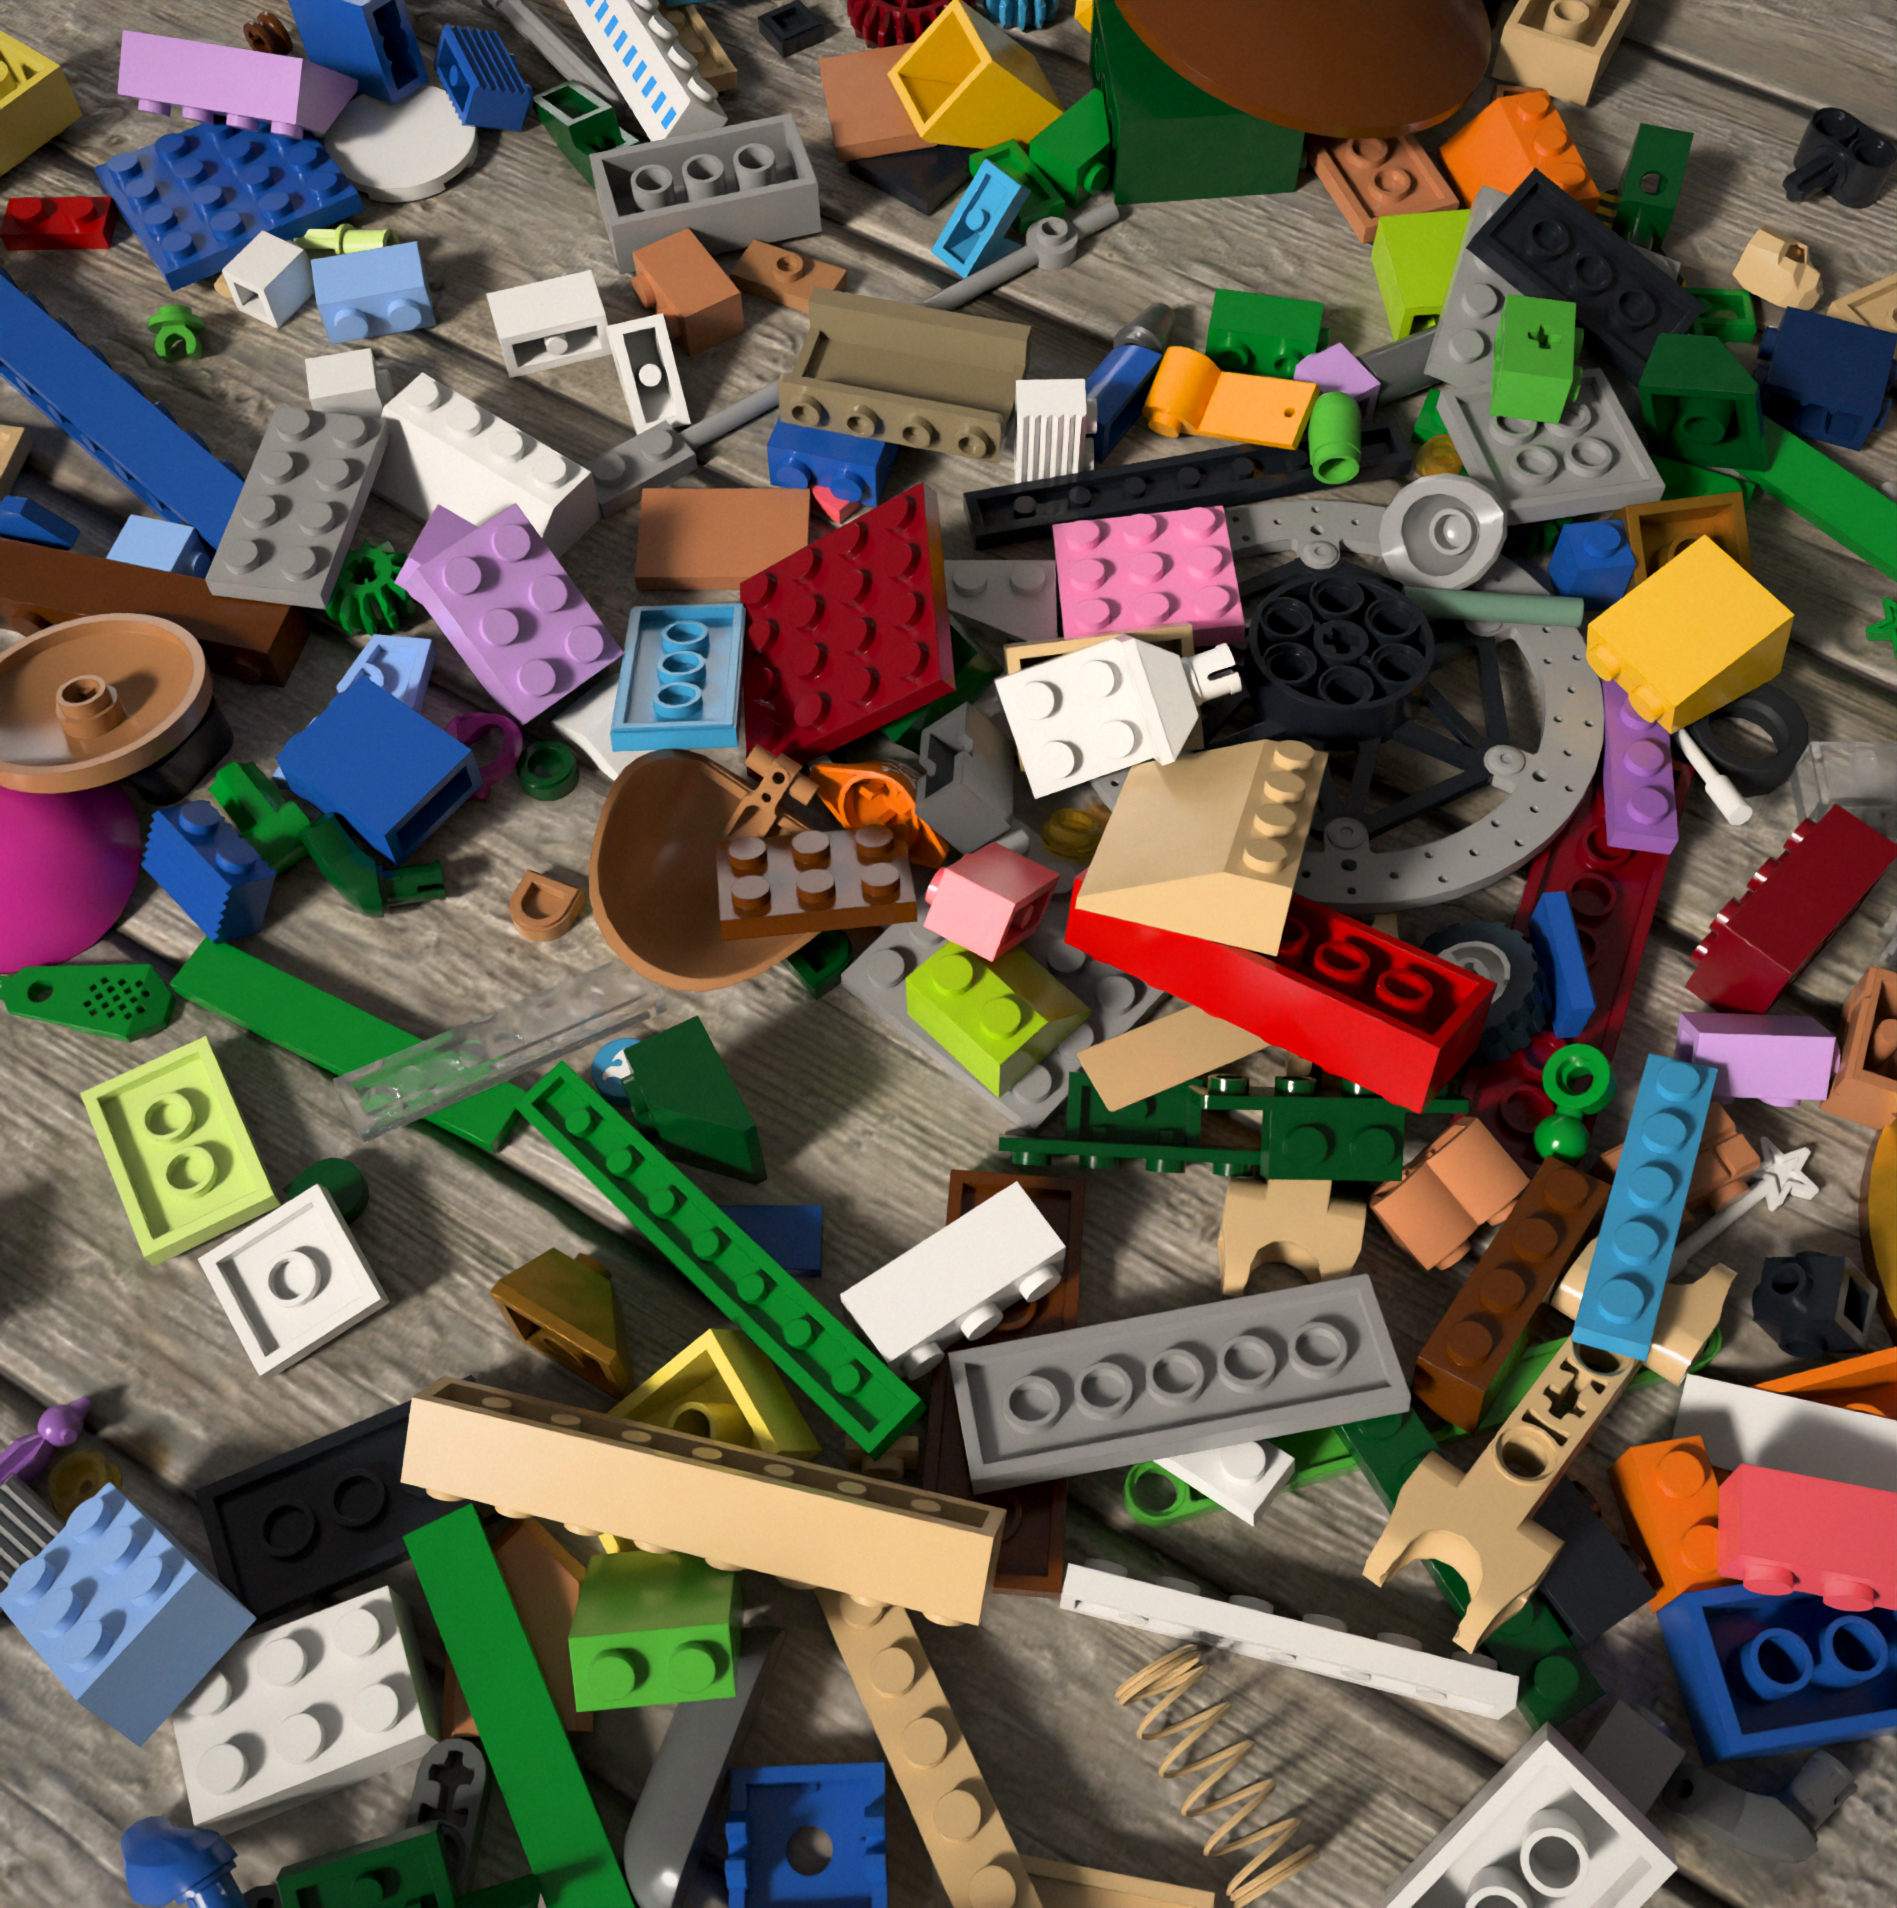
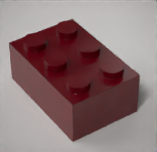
(1789, 913)

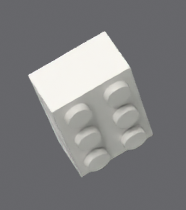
(306, 1712)
(1540, 1838)

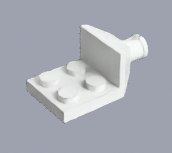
(1108, 708)

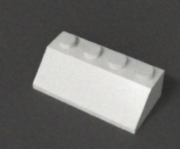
(478, 467)

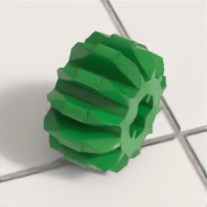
(367, 592)

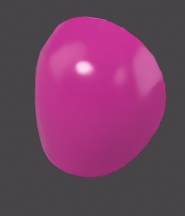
(63, 871)

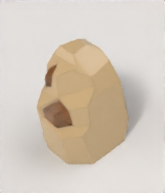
(1779, 270)

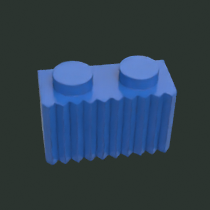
(482, 79)
(209, 870)

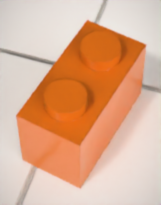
(1671, 1515)

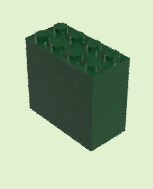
(1173, 136)

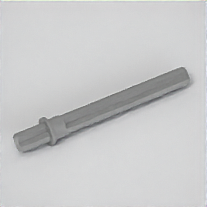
(559, 50)

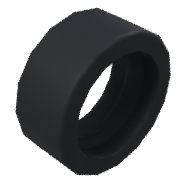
(1778, 718)

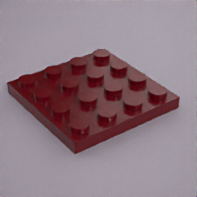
(848, 632)

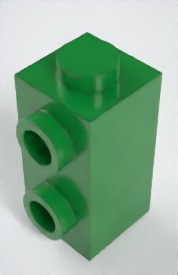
(1264, 332)

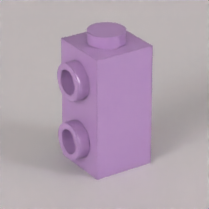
(1760, 1055)

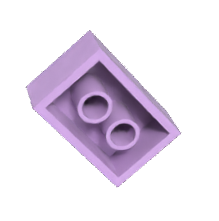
(514, 615)

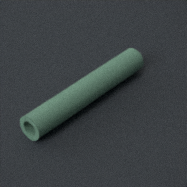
(1497, 606)

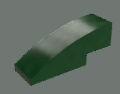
(580, 124)

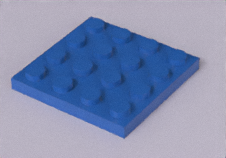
(216, 187)

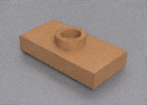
(784, 275)

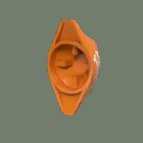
(881, 795)

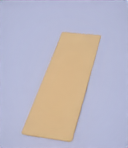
(1164, 1055)

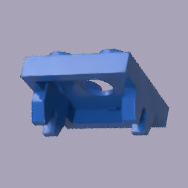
(780, 1800)

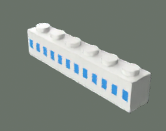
(650, 66)

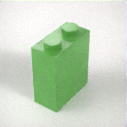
(655, 1631)

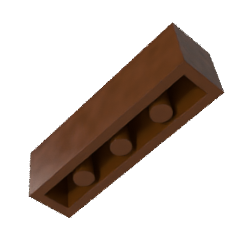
(1508, 1295)

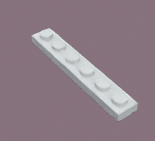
(1314, 1645)

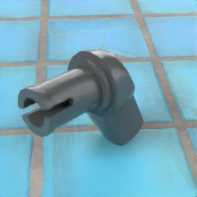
(1761, 1823)

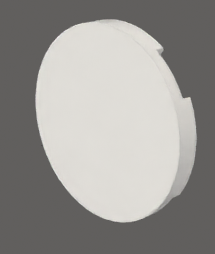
(401, 147)

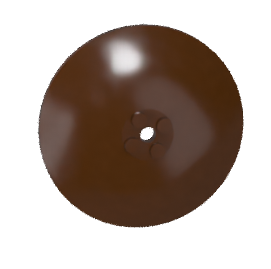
(1325, 62)

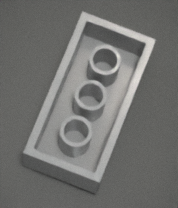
(716, 182)

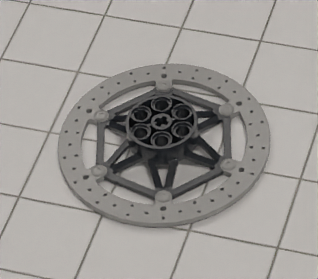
(1349, 665)

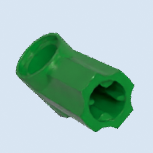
(261, 814)

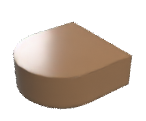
(544, 907)

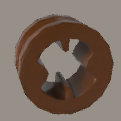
(268, 35)

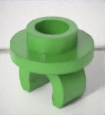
(176, 324)

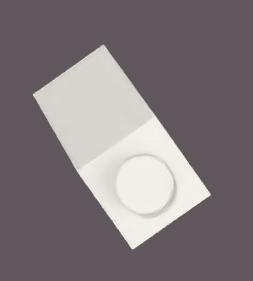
(648, 372)

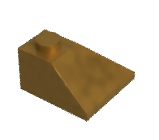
(570, 1317)

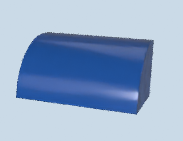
(1120, 392)

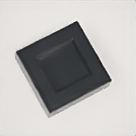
(791, 28)

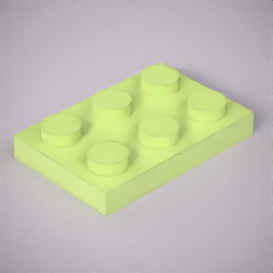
(179, 1151)

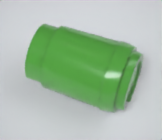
(1335, 438)

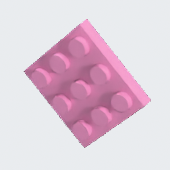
(1150, 574)

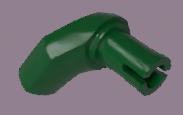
(360, 878)

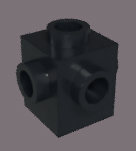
(1815, 1304)

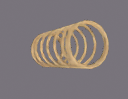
(1164, 1675)

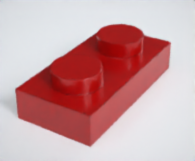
(59, 223)

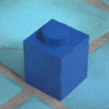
(1592, 563)

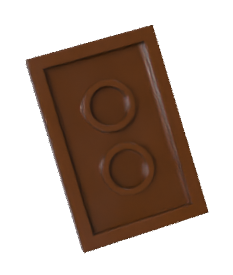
(814, 882)

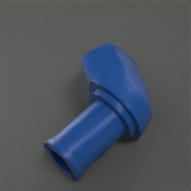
(179, 1865)

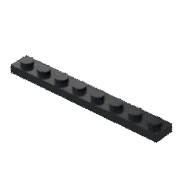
(1168, 484)

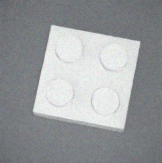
(293, 1281)

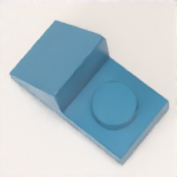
(980, 222)

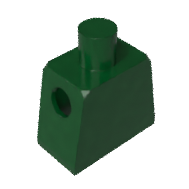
(1642, 215)

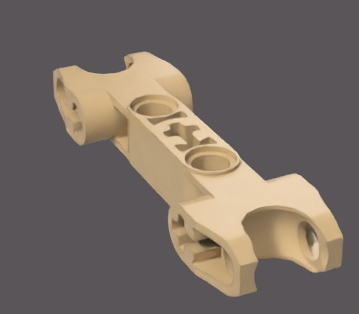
(1292, 1218)
(1485, 1516)

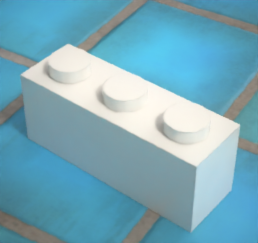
(955, 1283)

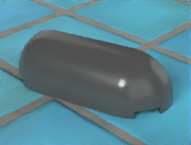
(693, 1778)

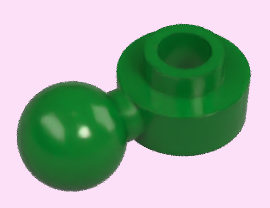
(1563, 1133)

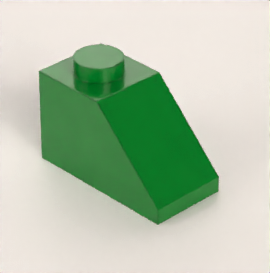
(1075, 150)

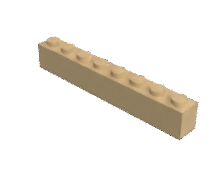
(705, 1499)

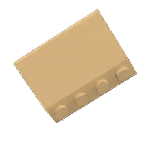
(1209, 843)

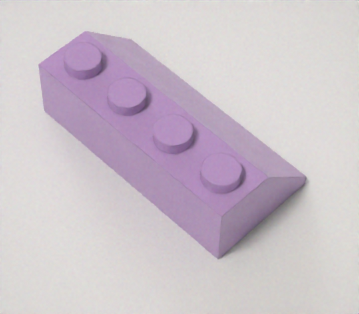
(232, 84)

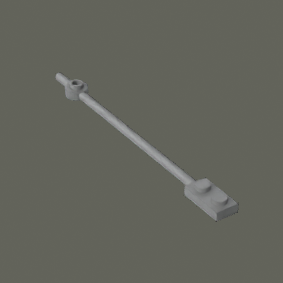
(664, 456)

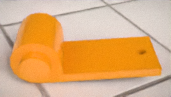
(1202, 400)

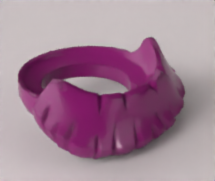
(472, 727)

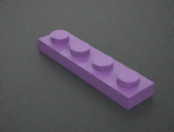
(1636, 777)

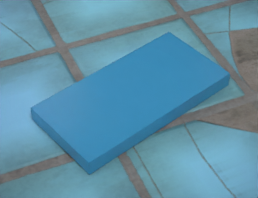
(680, 678)

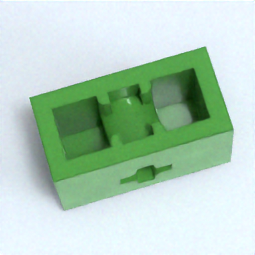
(1535, 359)

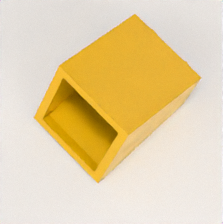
(973, 84)
(1690, 637)

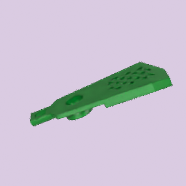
(98, 1000)

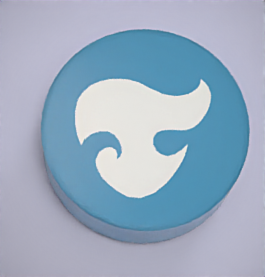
(609, 1068)

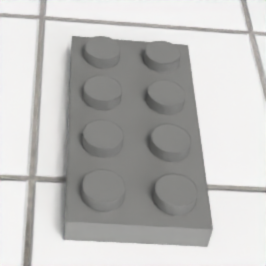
(299, 508)

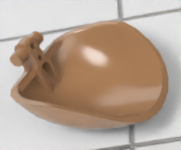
(658, 866)

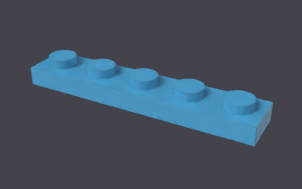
(1645, 1208)

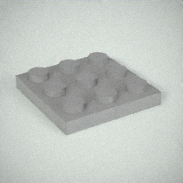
(1550, 469)

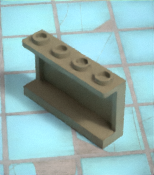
(907, 375)

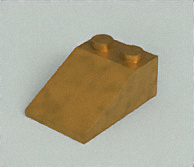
(1668, 527)

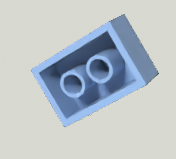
(123, 1613)

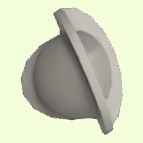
(1442, 532)

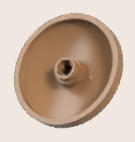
(97, 700)

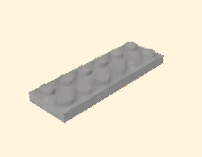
(1176, 1383)

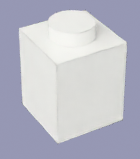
(270, 279)
(348, 384)

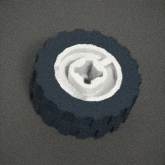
(1521, 989)

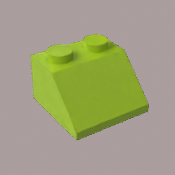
(992, 1014)

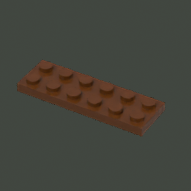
(1036, 1512)

